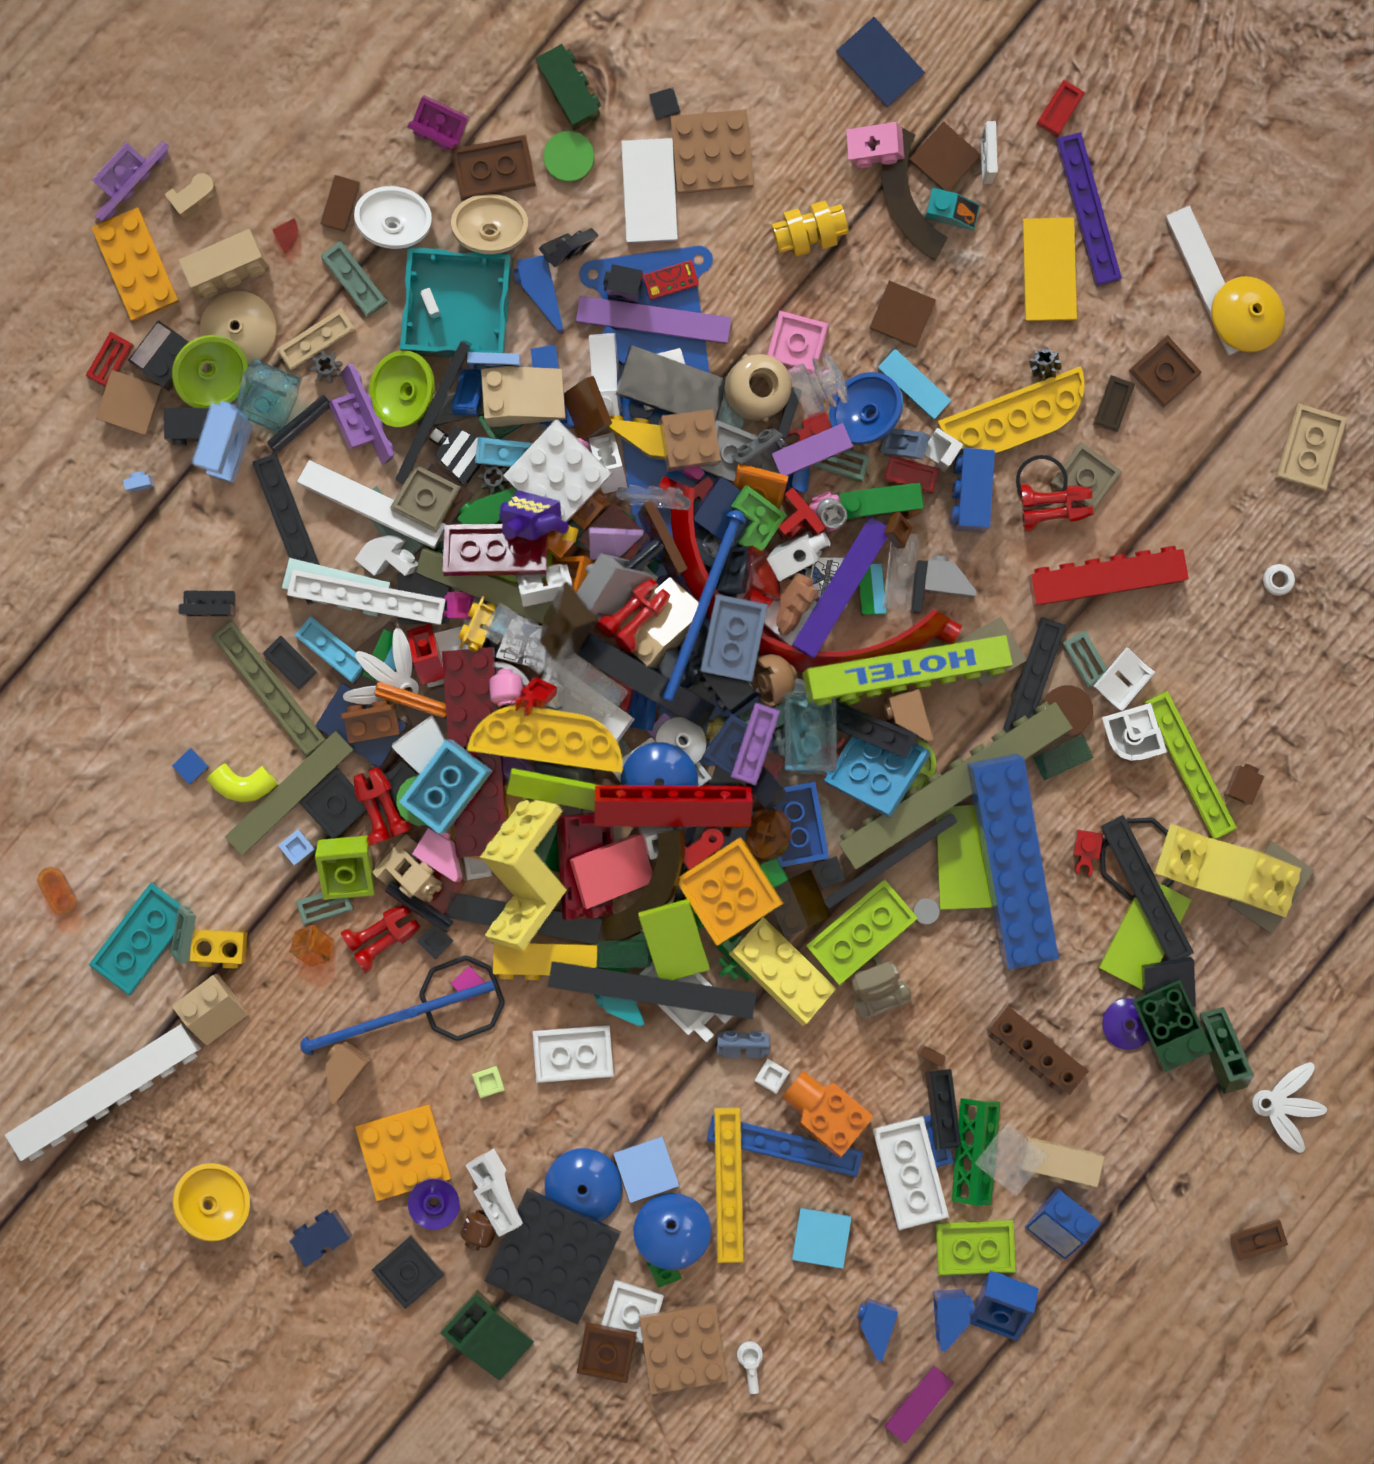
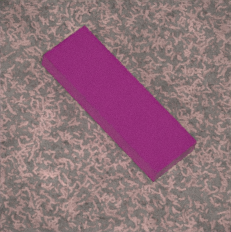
(919, 1404)

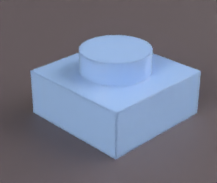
(138, 481)
(296, 847)

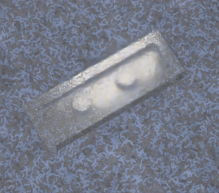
(668, 498)
(901, 575)

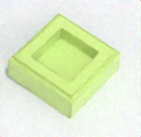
(488, 1082)

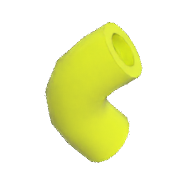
(241, 788)

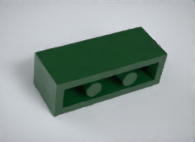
(568, 86)

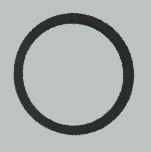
(1047, 458)

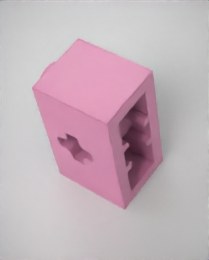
(864, 138)

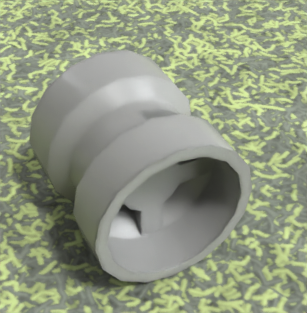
(833, 517)

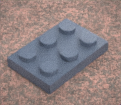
(734, 637)

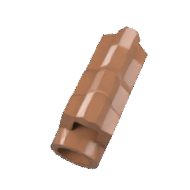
(795, 600)

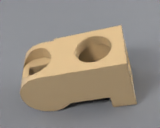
(193, 196)

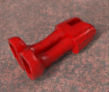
(1073, 513)
(626, 636)
(367, 796)
(357, 939)

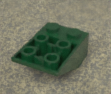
(1171, 1026)
(486, 1335)

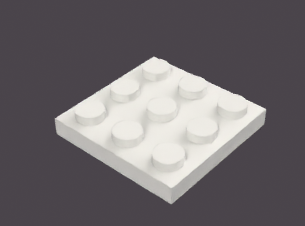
(559, 469)

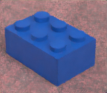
(973, 490)
(805, 817)

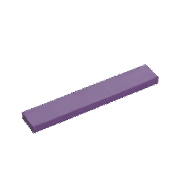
(653, 319)

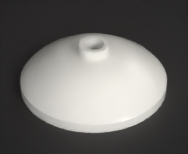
(392, 217)

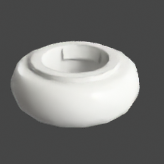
(1286, 571)

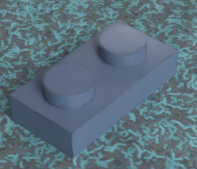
(905, 444)

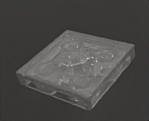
(1011, 1159)

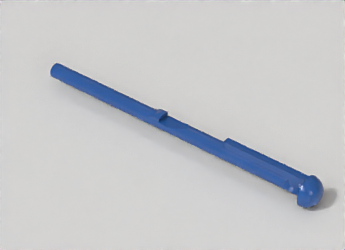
(736, 518)
(307, 1045)

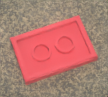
(612, 870)

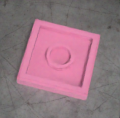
(797, 340)

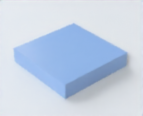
(492, 360)
(646, 1169)

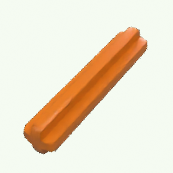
(410, 699)

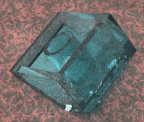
(267, 395)

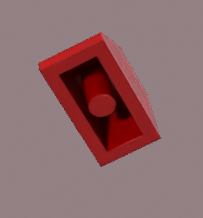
(425, 654)

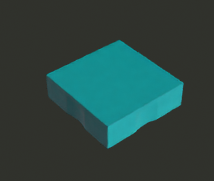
(471, 298)

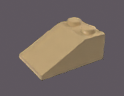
(522, 395)
(666, 629)

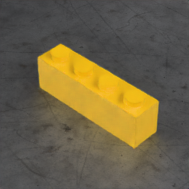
(537, 958)

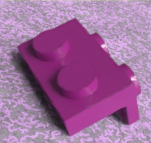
(439, 123)

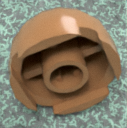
(774, 679)

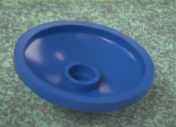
(868, 395)
(659, 761)
(590, 1169)
(675, 1247)

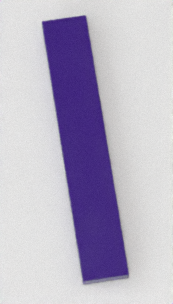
(1088, 209)
(841, 588)

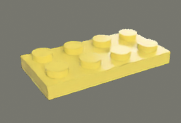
(782, 971)

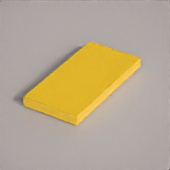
(1049, 269)

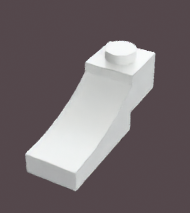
(606, 369)
(493, 1191)

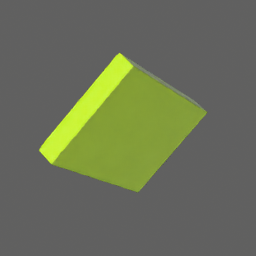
(674, 940)
(975, 1247)

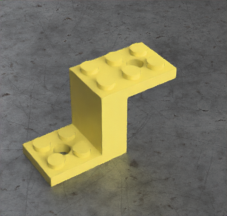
(1228, 870)
(523, 873)

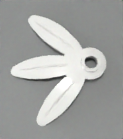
(383, 673)
(1293, 1106)

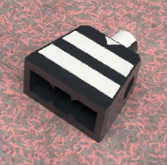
(457, 453)

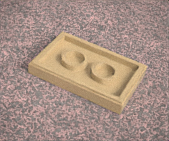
(1311, 447)

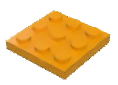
(729, 891)
(402, 1151)

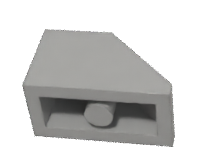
(947, 578)

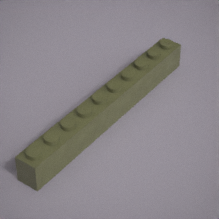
(951, 787)

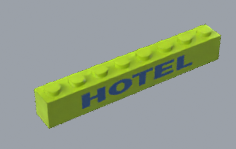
(907, 669)

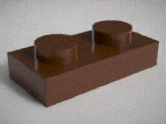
(1258, 1239)

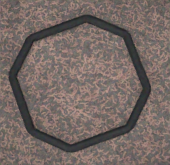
(1105, 844)
(476, 1031)

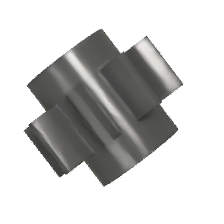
(326, 373)
(489, 473)

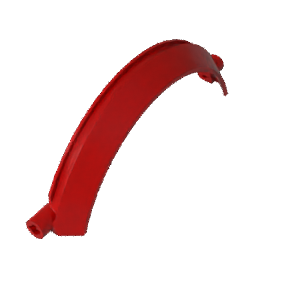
(930, 627)

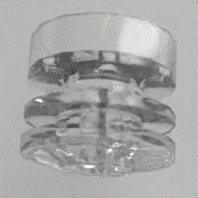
(818, 385)

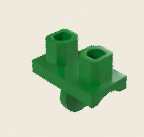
(728, 967)

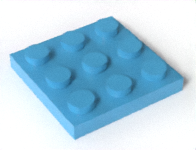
(876, 775)

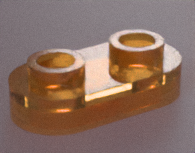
(57, 891)

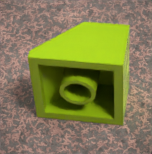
(345, 867)

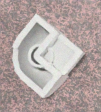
(1134, 733)

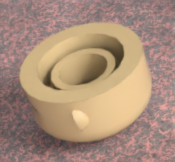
(741, 397)

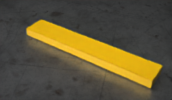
(728, 1185)

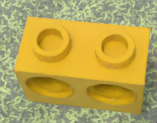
(218, 941)

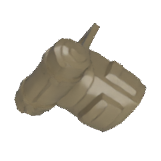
(879, 989)

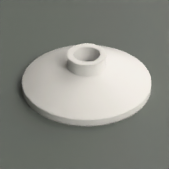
(681, 727)

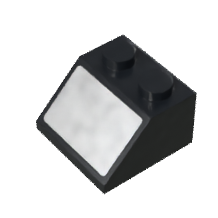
(158, 353)

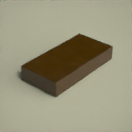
(1113, 403)

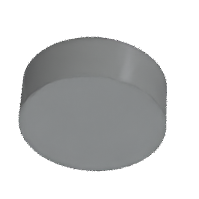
(926, 911)

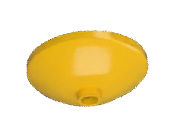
(1236, 320)
(224, 1193)

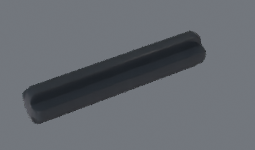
(299, 424)
(420, 907)

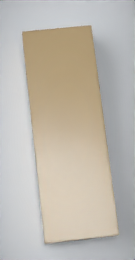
(315, 339)

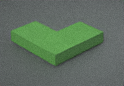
(763, 518)

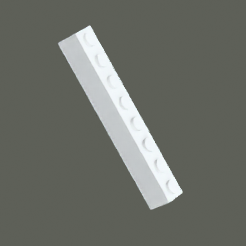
(103, 1091)

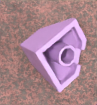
(612, 541)

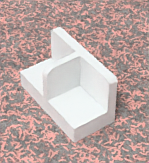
(942, 449)

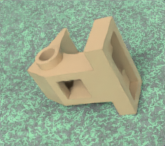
(404, 867)

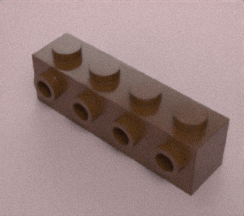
(1037, 1049)

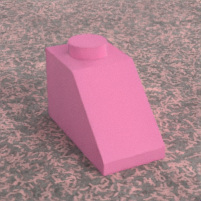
(439, 853)

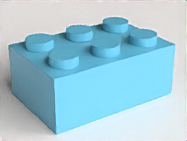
(445, 786)

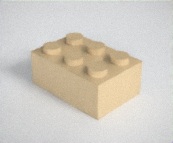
(224, 264)

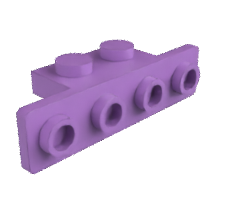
(122, 174)
(357, 418)

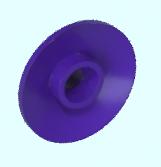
(1114, 1025)
(429, 1215)

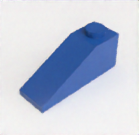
(538, 285)

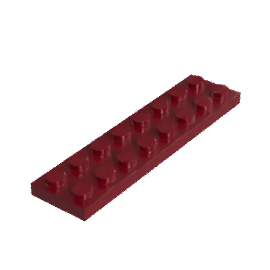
(466, 706)

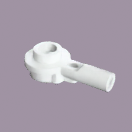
(750, 1356)

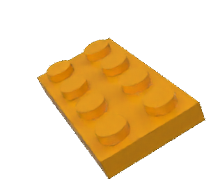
(135, 264)

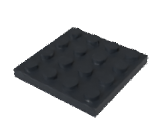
(553, 1256)

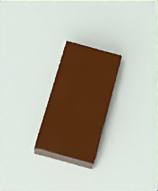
(340, 203)

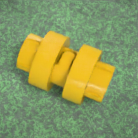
(818, 226)

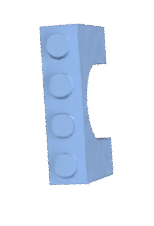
(223, 442)

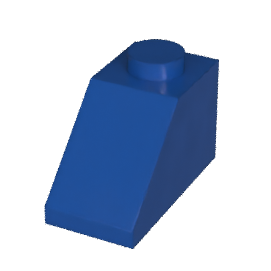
(877, 1325)

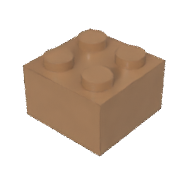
(690, 440)

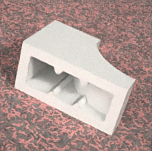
(606, 451)

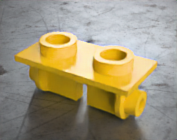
(472, 634)

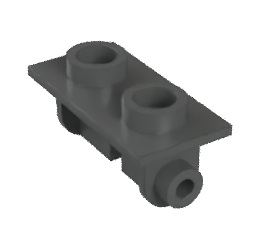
(766, 443)

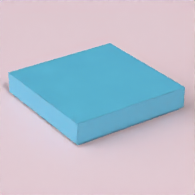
(821, 1238)

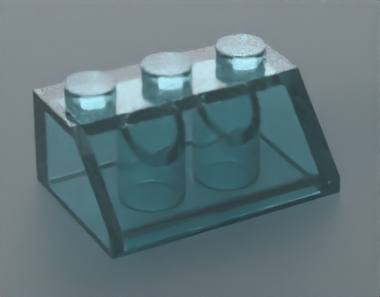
(809, 736)

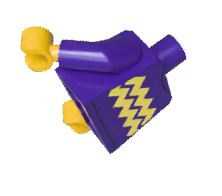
(533, 516)

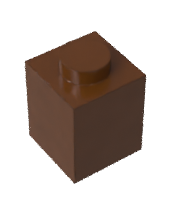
(1244, 784)

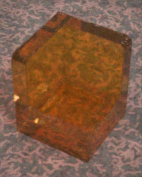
(312, 946)

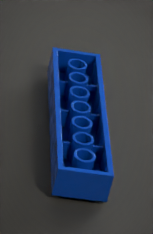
(1013, 861)

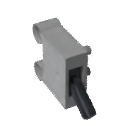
(613, 579)

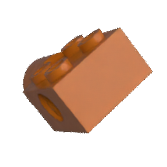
(827, 1113)

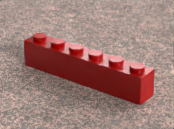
(1108, 577)
(673, 806)

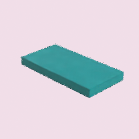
(138, 939)

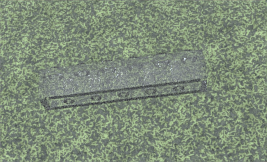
(572, 671)

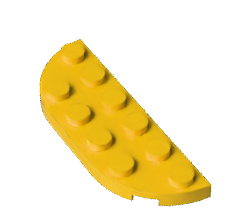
(1018, 415)
(548, 738)

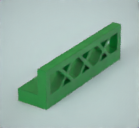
(984, 1129)

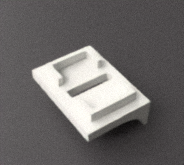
(532, 589)
(1133, 670)

